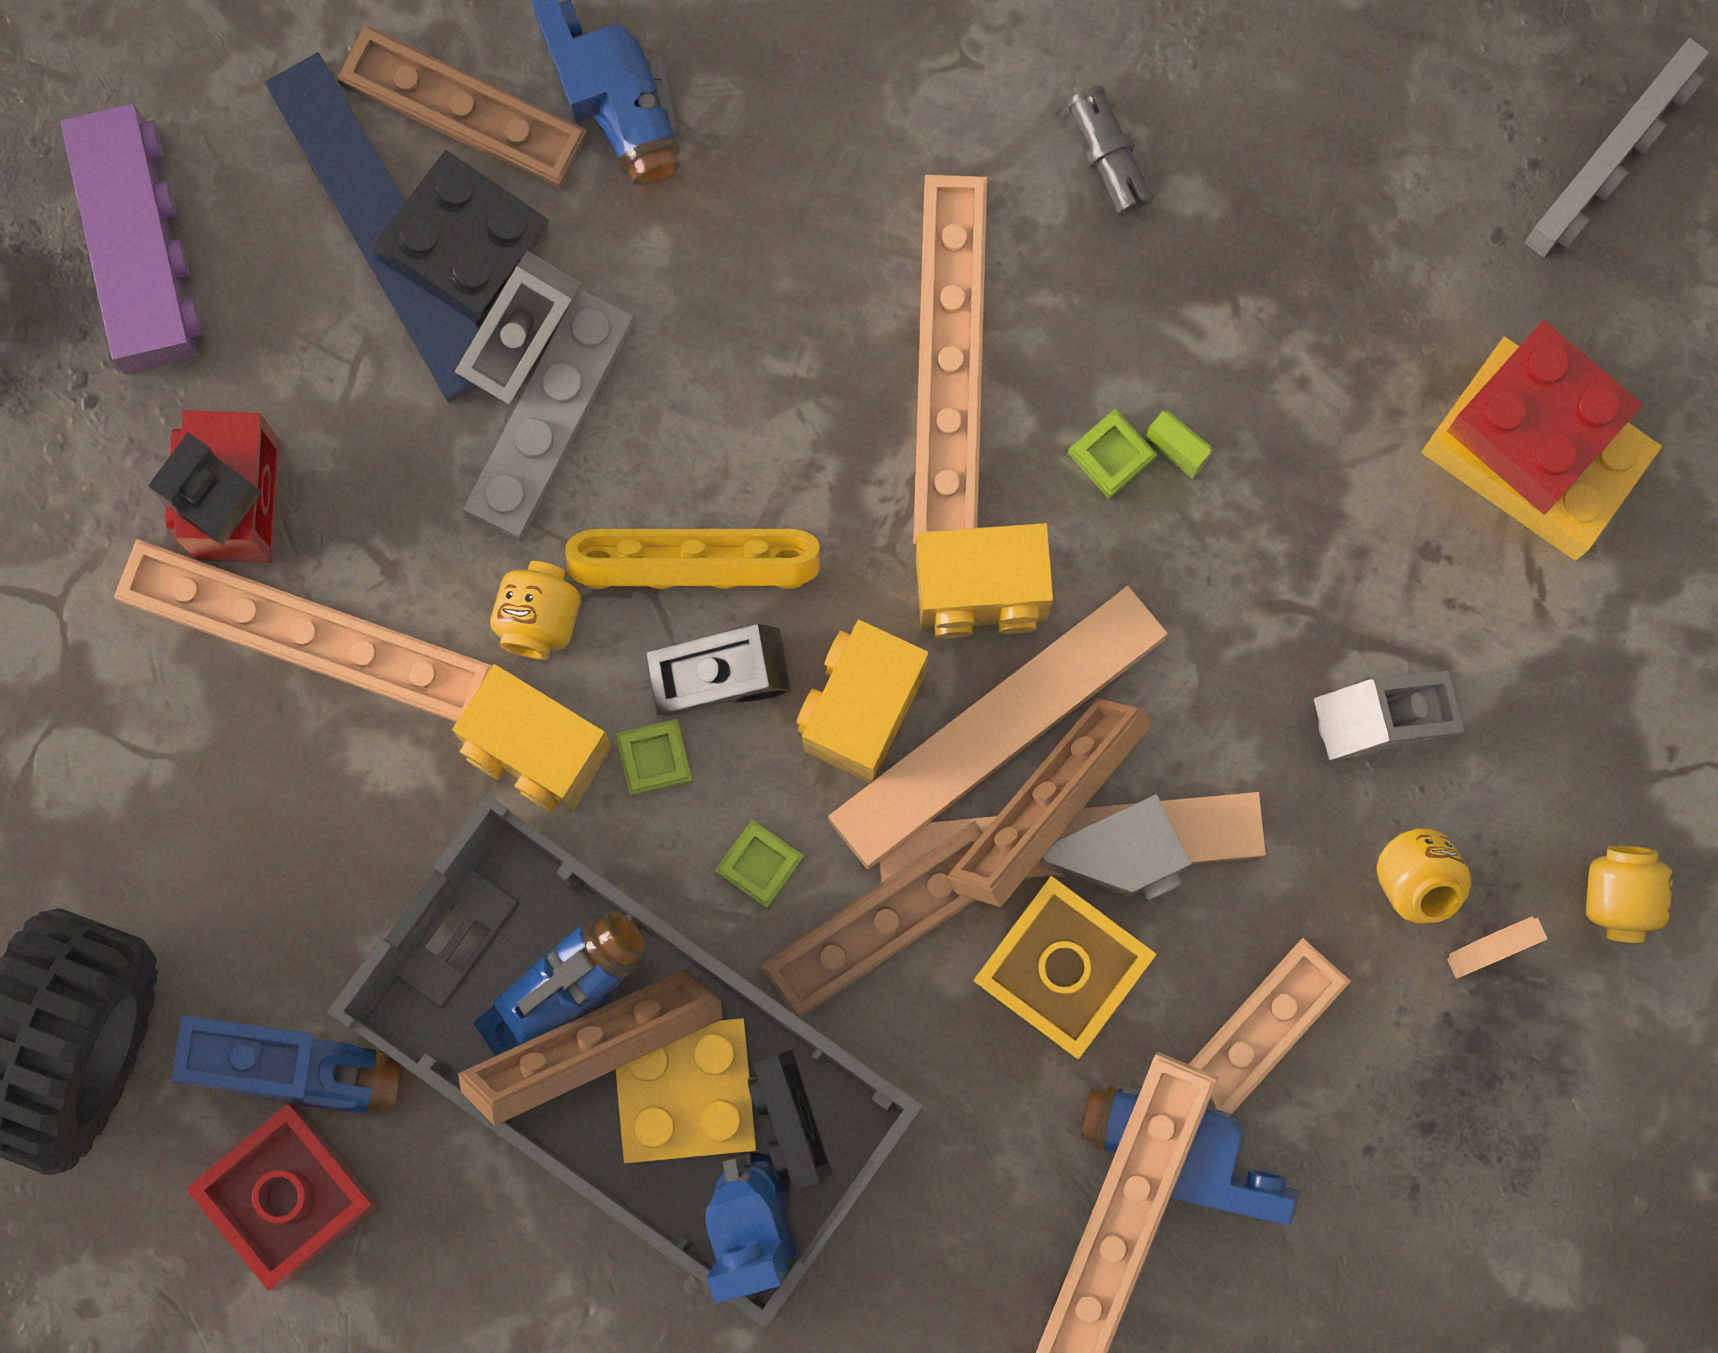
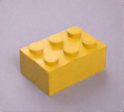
(1583, 509)

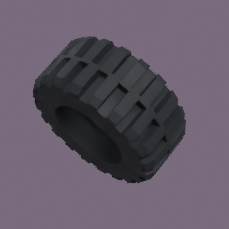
(68, 1034)

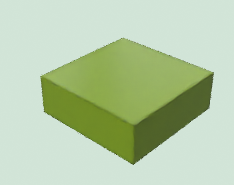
(1178, 444)
(1112, 454)
(654, 758)
(759, 864)

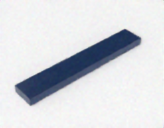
(367, 205)

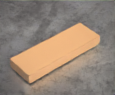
(1496, 946)
(1269, 1024)

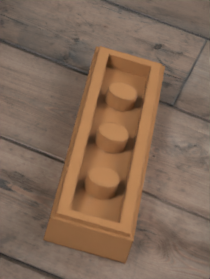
(462, 107)
(1049, 801)
(871, 927)
(589, 1046)

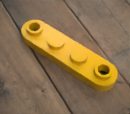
(692, 557)

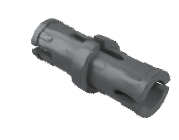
(1110, 151)

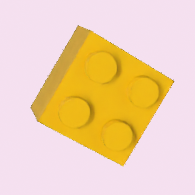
(984, 579)
(863, 700)
(533, 739)
(1064, 967)
(688, 1097)

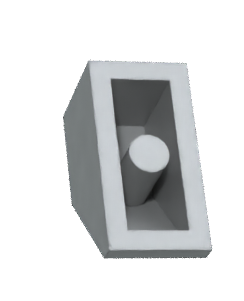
(517, 327)
(1388, 714)
(1124, 852)

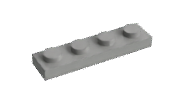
(1636, 130)
(549, 414)

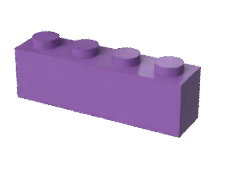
(130, 238)

